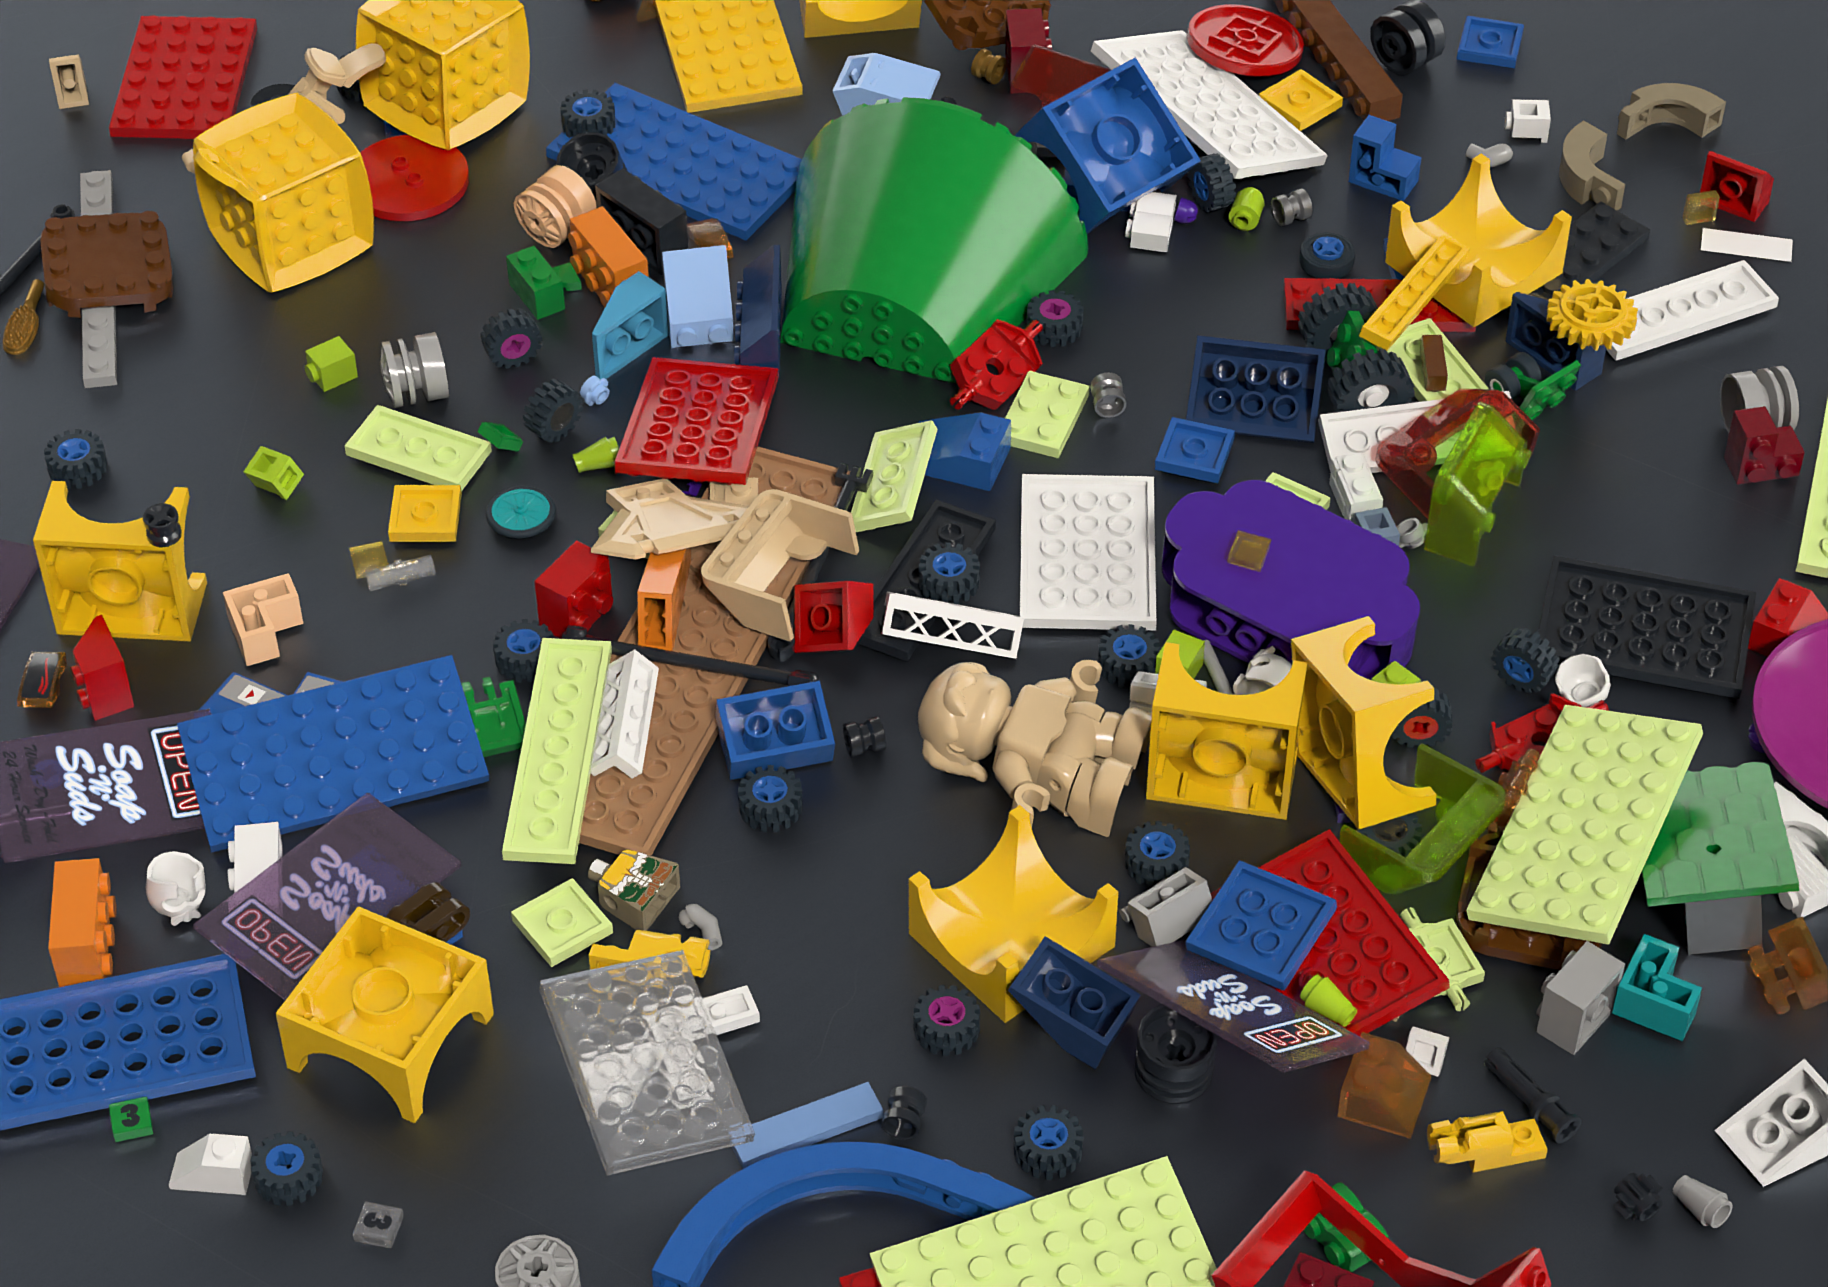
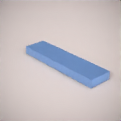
(811, 1124)

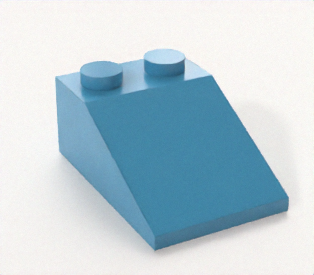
(629, 324)

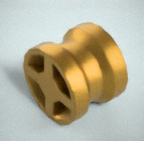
(989, 66)

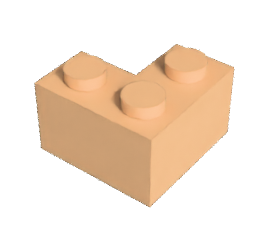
(259, 612)

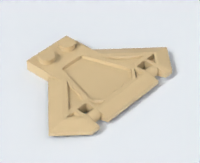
(662, 520)

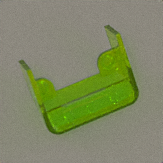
(1469, 482)
(1463, 814)

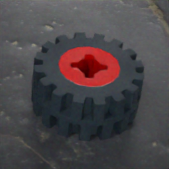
(1426, 723)

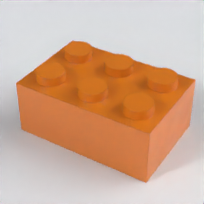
(603, 252)
(81, 922)

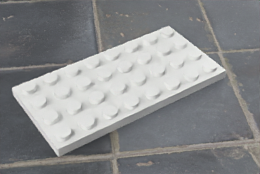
(1214, 106)

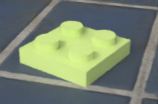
(562, 922)

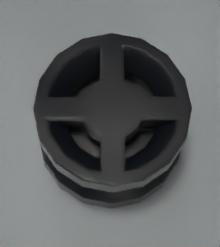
(162, 525)

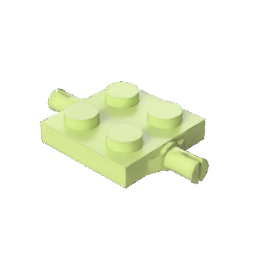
(1450, 952)

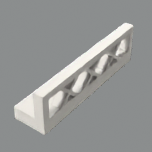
(956, 612)
(628, 713)

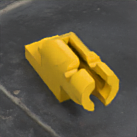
(650, 944)
(1486, 1141)

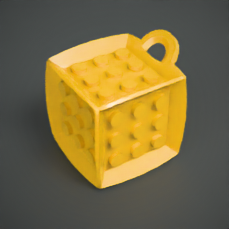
(447, 65)
(284, 191)

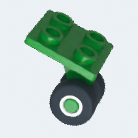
(1523, 378)

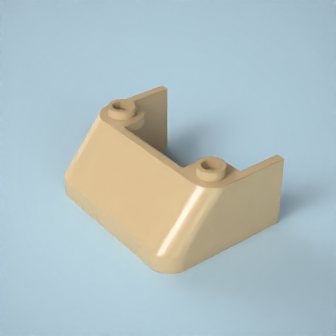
(760, 545)

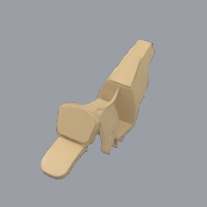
(323, 72)

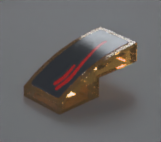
(41, 679)

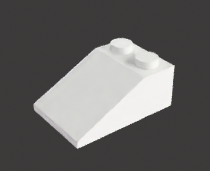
(1781, 1126)

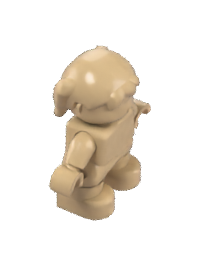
(1044, 743)

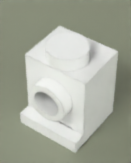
(1529, 119)

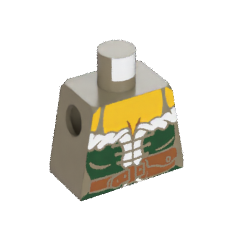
(635, 886)

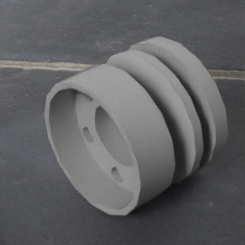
(414, 370)
(1765, 388)
(537, 1263)

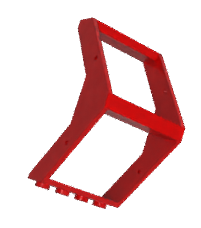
(1313, 1196)

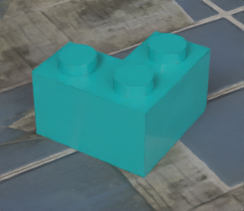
(1652, 993)

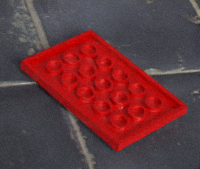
(182, 76)
(697, 421)
(1364, 943)

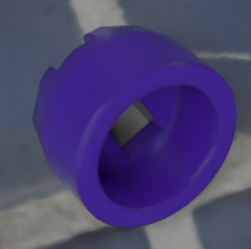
(1186, 211)

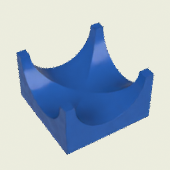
(1113, 141)

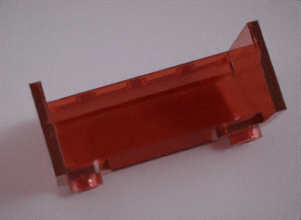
(1412, 452)

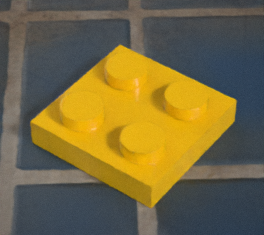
(1302, 99)
(425, 513)

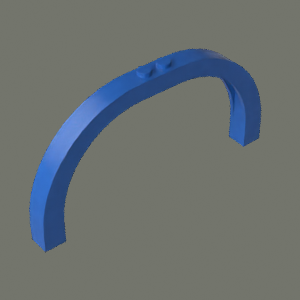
(815, 1171)

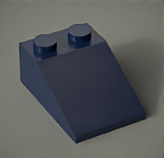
(1532, 335)
(1074, 1001)

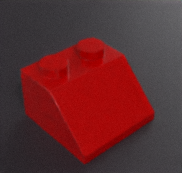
(1740, 186)
(1783, 614)
(831, 615)
(100, 672)

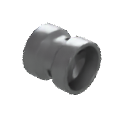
(1291, 207)
(1108, 395)

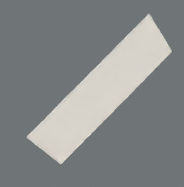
(1746, 244)

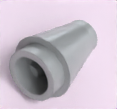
(1704, 1202)

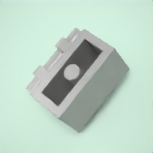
(1169, 908)

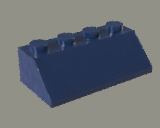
(760, 312)

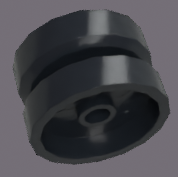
(1407, 37)

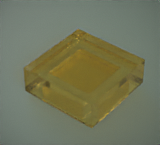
(1701, 207)
(1249, 550)
(367, 557)

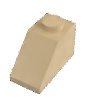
(69, 81)

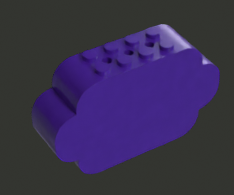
(1313, 577)

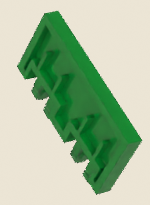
(498, 720)

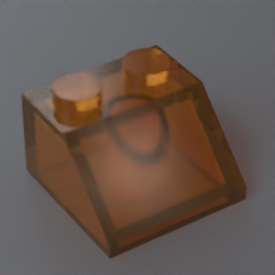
(1384, 1087)

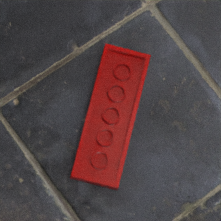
(1300, 290)

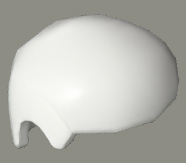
(1583, 680)

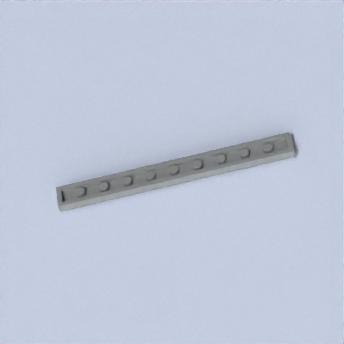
(98, 322)

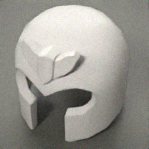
(1262, 673)
(176, 886)

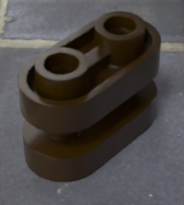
(432, 912)

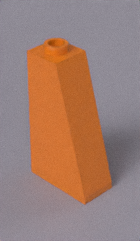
(662, 598)

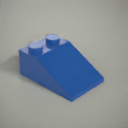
(969, 449)

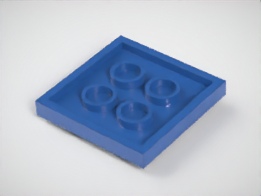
(1261, 925)

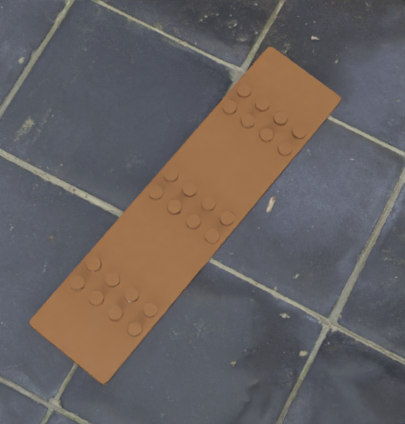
(636, 811)

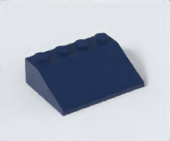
(1257, 388)

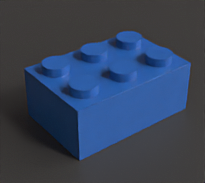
(775, 728)

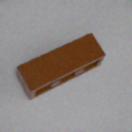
(1433, 363)

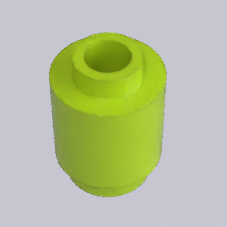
(1246, 209)

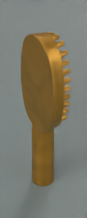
(23, 323)

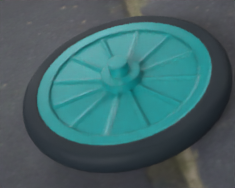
(520, 512)

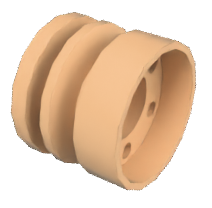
(550, 203)

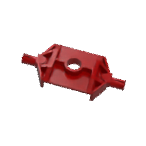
(1007, 349)
(1517, 736)

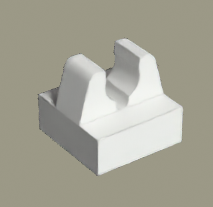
(1427, 1049)

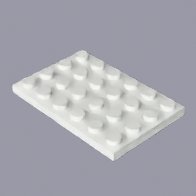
(1087, 552)

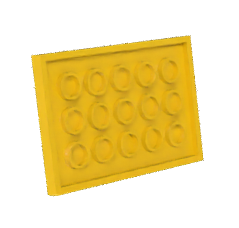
(727, 52)

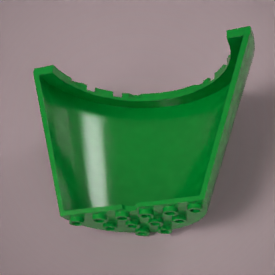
(921, 235)

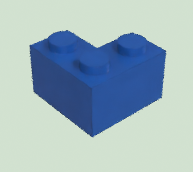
(1378, 164)

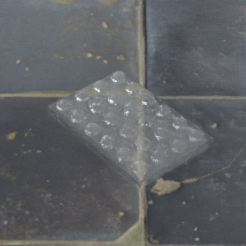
(646, 1062)

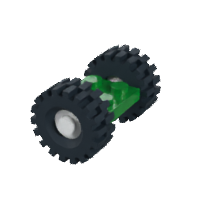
(1361, 372)

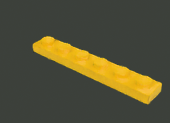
(1414, 292)

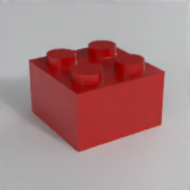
(574, 589)

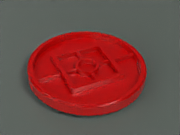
(1245, 40)
(413, 178)

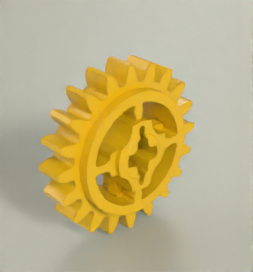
(1591, 314)

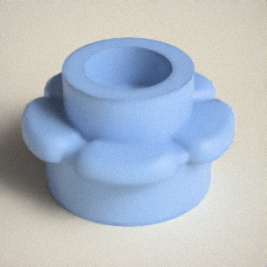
(595, 390)

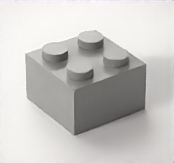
(1579, 997)

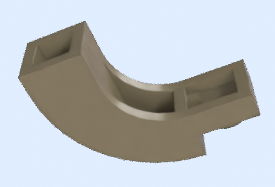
(1671, 103)
(1577, 171)

